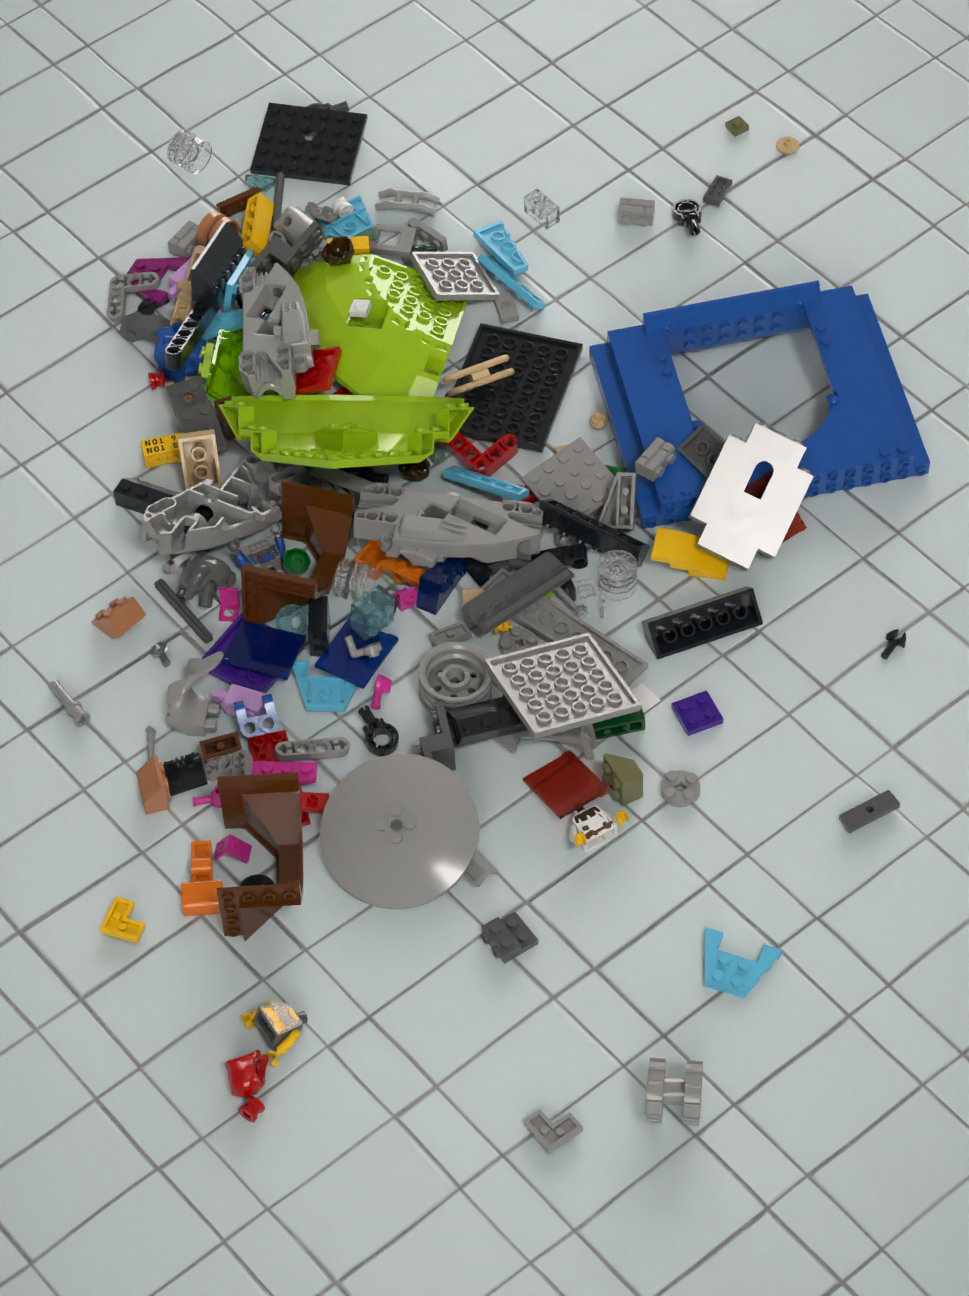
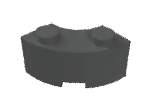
(142, 327)

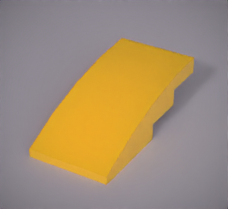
(681, 553)

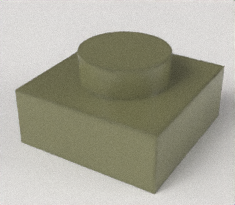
(737, 126)

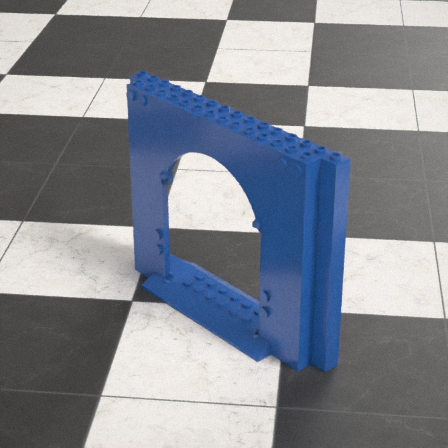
(861, 442)

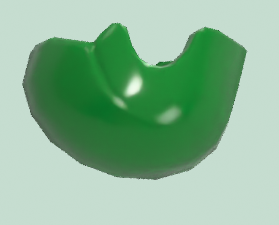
(296, 561)

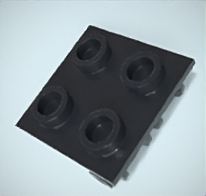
(185, 773)

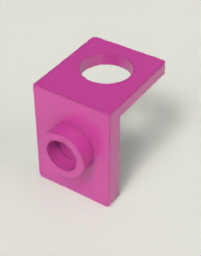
(406, 597)
(229, 600)
(233, 847)

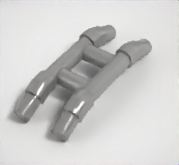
(415, 205)

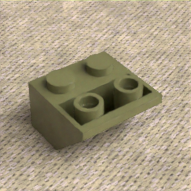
(623, 778)

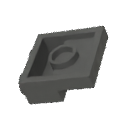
(508, 937)

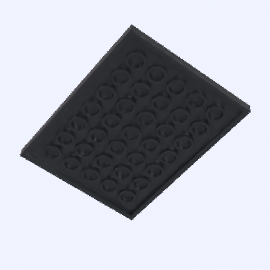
(526, 400)

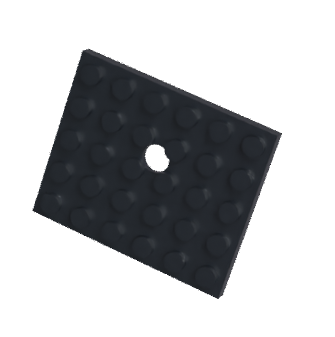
(324, 158)

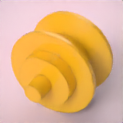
(503, 627)

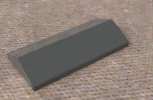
(702, 448)

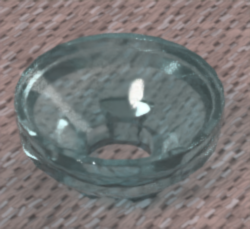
(263, 182)
(285, 616)

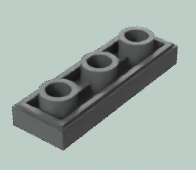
(869, 811)

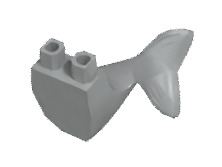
(188, 710)

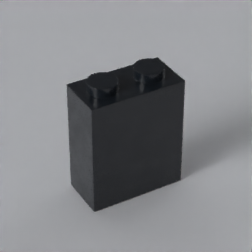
(318, 625)

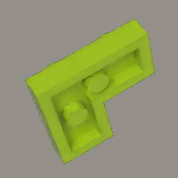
(204, 367)

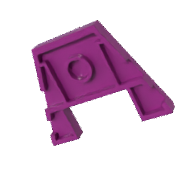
(159, 266)

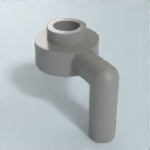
(371, 650)

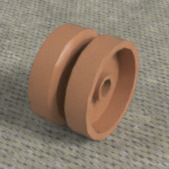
(210, 225)

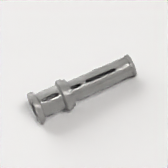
(73, 708)

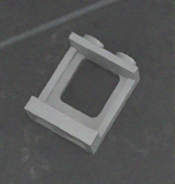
(405, 246)

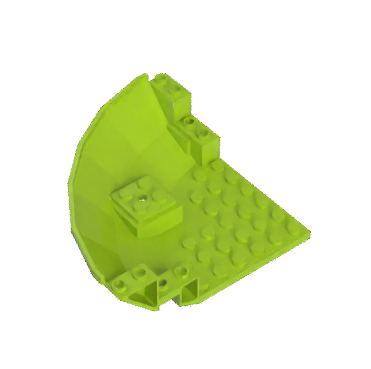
(401, 340)
(345, 428)

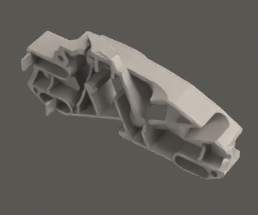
(275, 346)
(252, 483)
(440, 526)

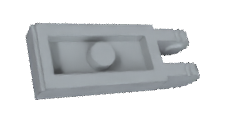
(428, 234)

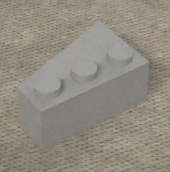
(621, 502)

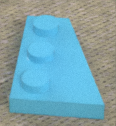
(227, 321)

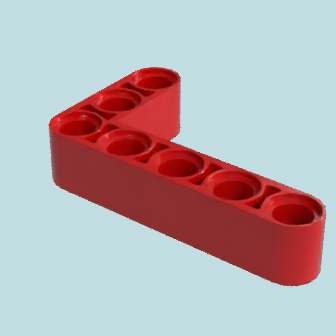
(486, 458)

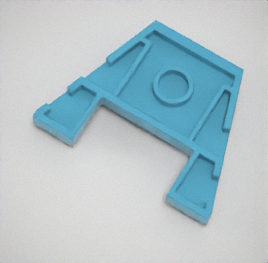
(350, 224)
(322, 693)
(731, 972)

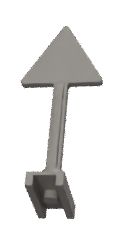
(585, 738)

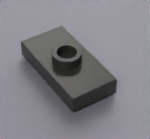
(717, 190)

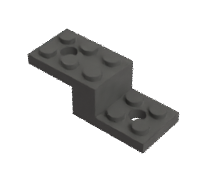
(286, 256)
(198, 413)
(440, 745)

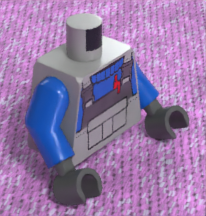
(263, 553)

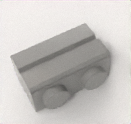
(636, 211)
(184, 241)
(655, 459)

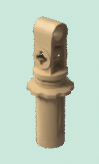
(184, 297)

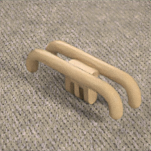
(478, 375)

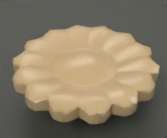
(787, 145)

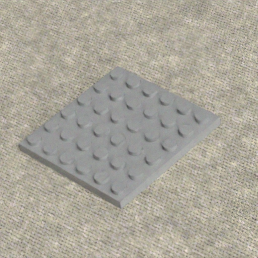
(562, 685)

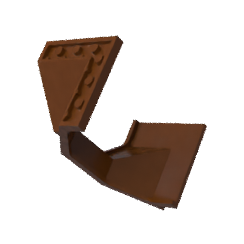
(321, 522)
(271, 813)

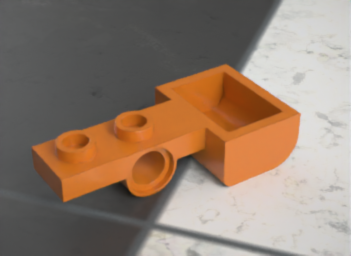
(399, 568)
(201, 894)

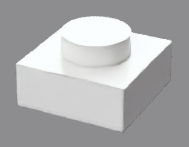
(360, 308)

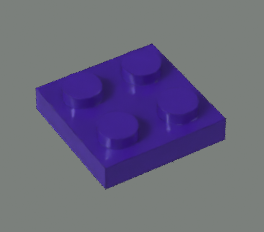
(697, 713)

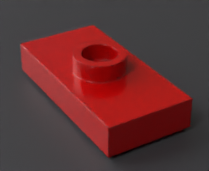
(313, 801)

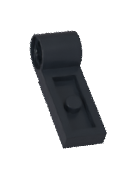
(572, 554)

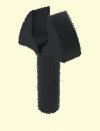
(147, 308)
(893, 643)

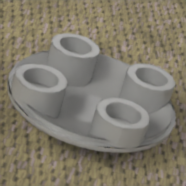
(323, 214)

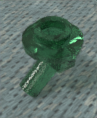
(423, 248)

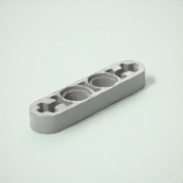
(312, 751)

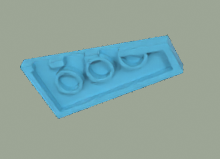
(500, 245)
(232, 285)

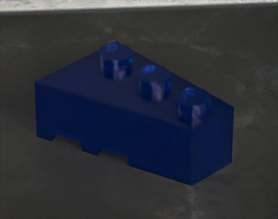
(439, 582)

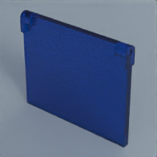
(263, 650)
(359, 670)

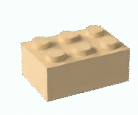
(199, 458)

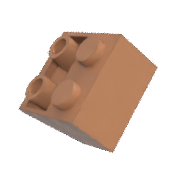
(119, 617)
(153, 786)

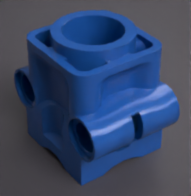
(191, 365)

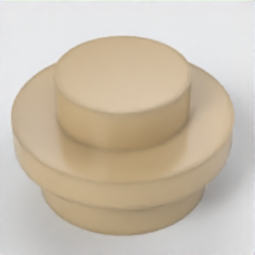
(598, 420)

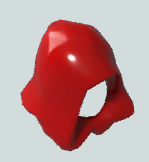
(246, 1075)

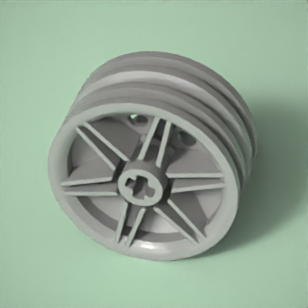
(455, 682)

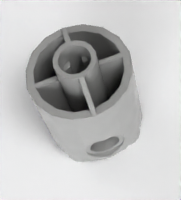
(294, 224)

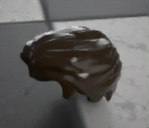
(338, 251)
(415, 471)

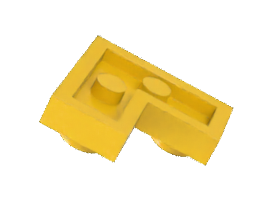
(118, 923)

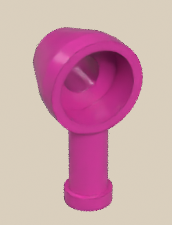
(382, 685)
(214, 799)

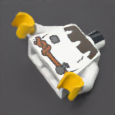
(594, 827)

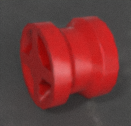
(156, 379)
(251, 1109)

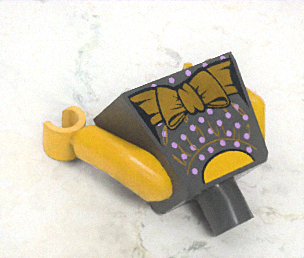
(279, 1026)

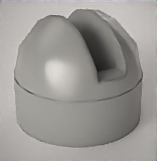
(563, 542)

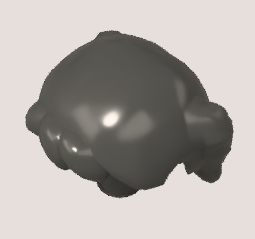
(203, 576)

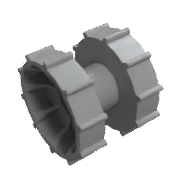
(674, 1091)

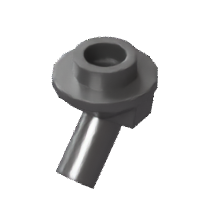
(159, 650)

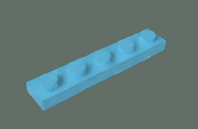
(511, 282)
(485, 483)

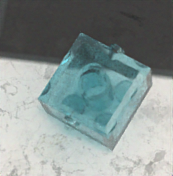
(372, 612)

